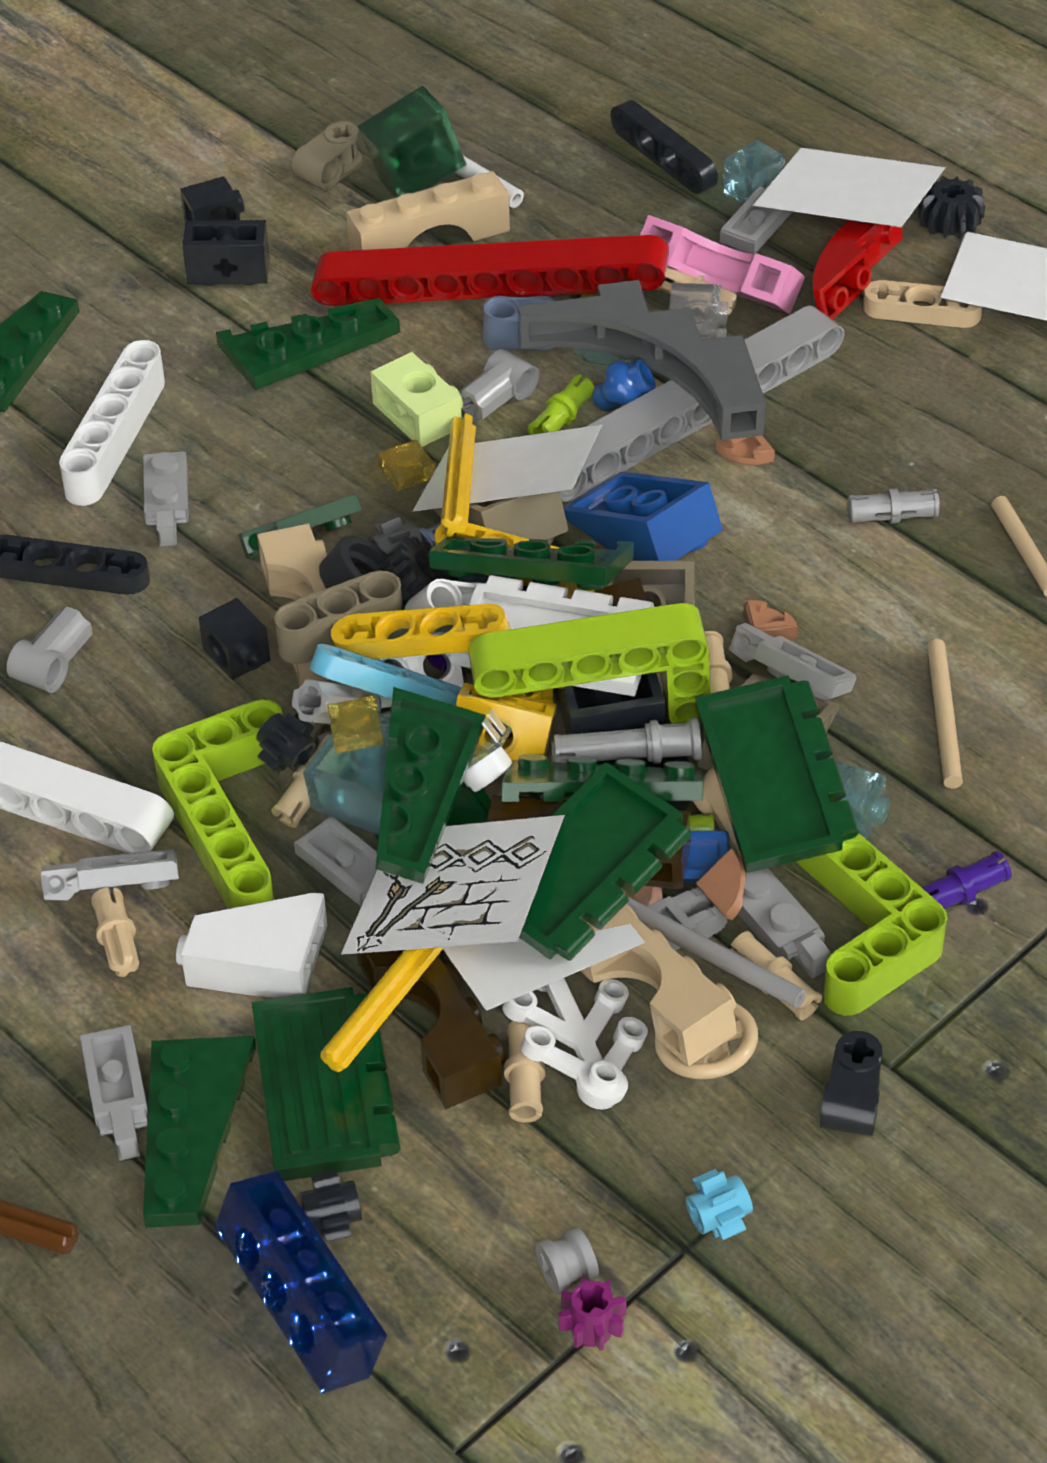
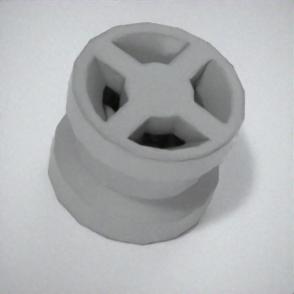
(566, 1260)

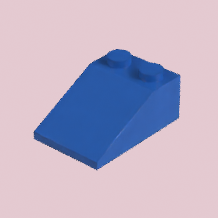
(656, 512)

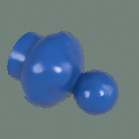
(623, 384)

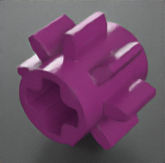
(592, 1313)

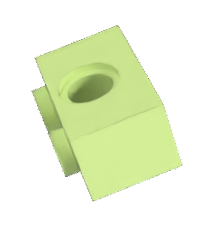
(415, 398)

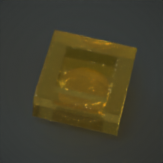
(406, 465)
(355, 724)

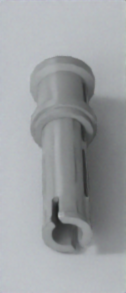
(652, 742)

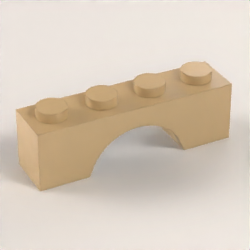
(473, 203)
(291, 570)
(688, 1009)

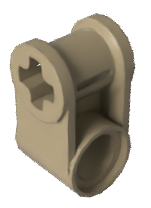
(329, 156)

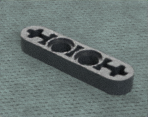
(664, 146)
(125, 575)

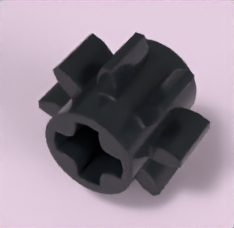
(285, 741)
(332, 1205)

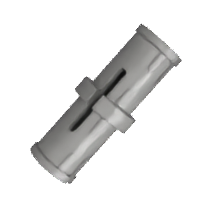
(893, 505)

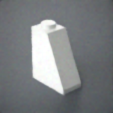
(256, 947)

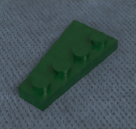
(287, 349)
(559, 780)

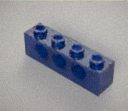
(300, 1281)

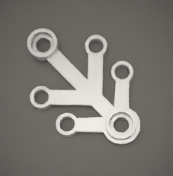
(597, 1079)

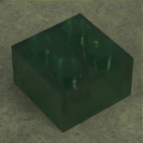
(412, 143)

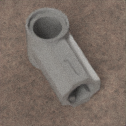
(502, 379)
(46, 658)
(314, 695)

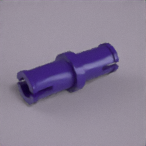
(964, 883)

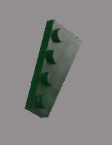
(29, 338)
(533, 560)
(423, 775)
(188, 1121)

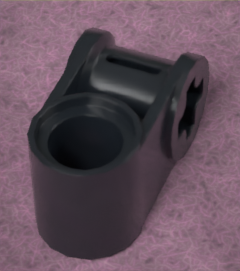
(853, 1085)

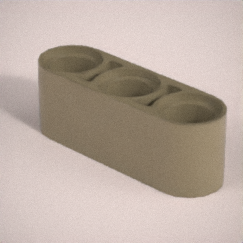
(309, 620)

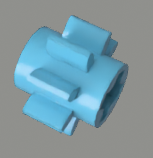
(719, 1204)

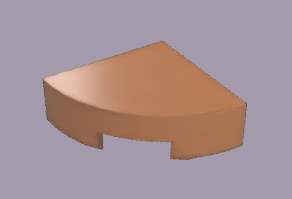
(746, 450)
(769, 619)
(725, 884)

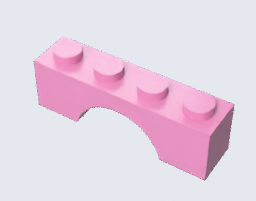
(746, 274)

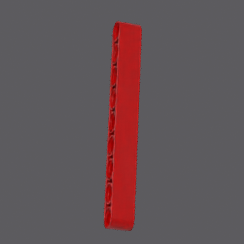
(489, 270)

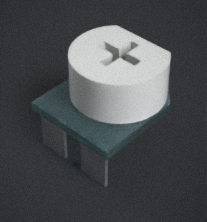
(489, 758)

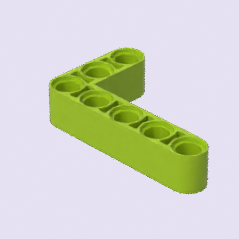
(600, 649)
(188, 774)
(902, 921)

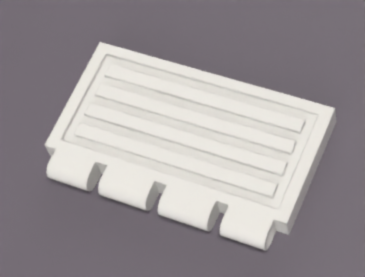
(548, 605)

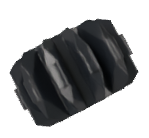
(952, 207)

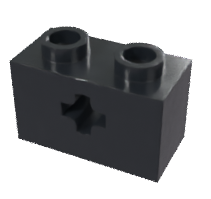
(226, 252)

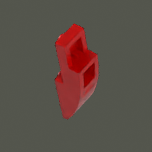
(846, 263)

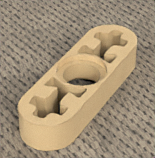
(884, 297)

